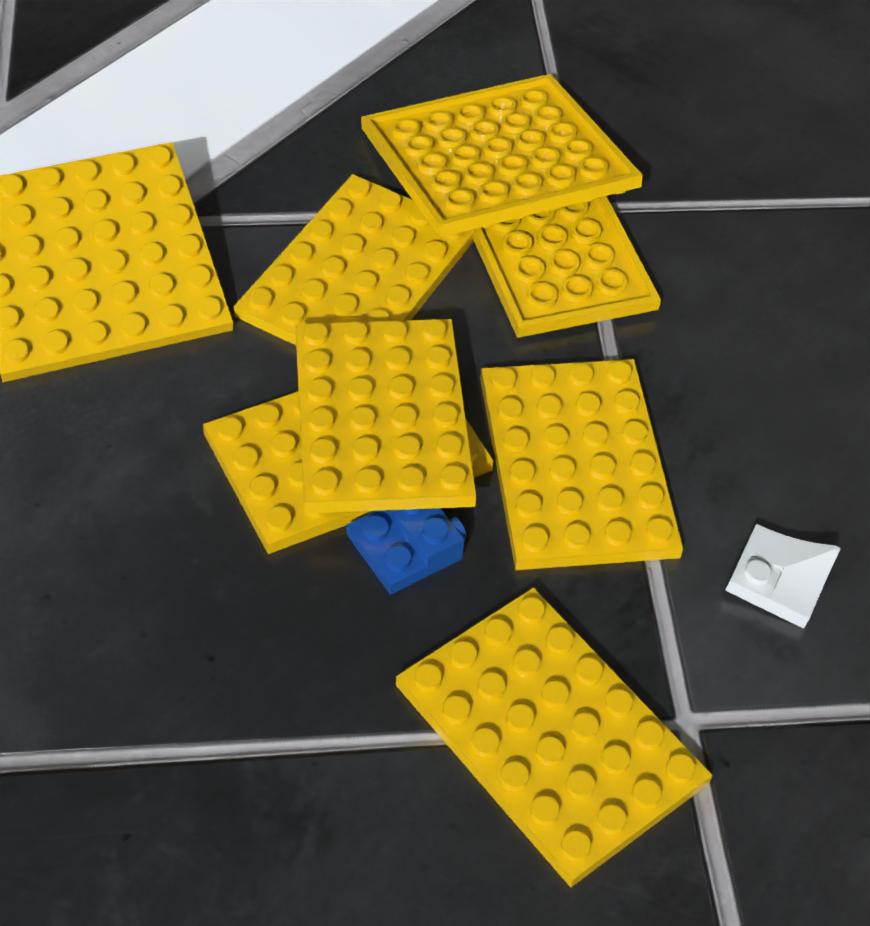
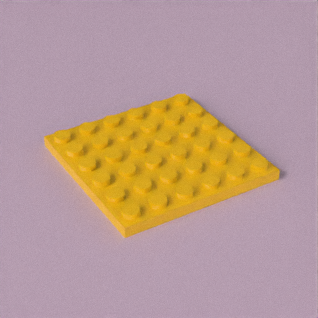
(499, 154)
(102, 262)

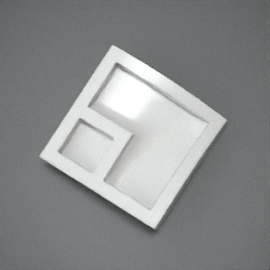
(782, 574)

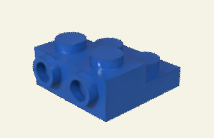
(407, 544)

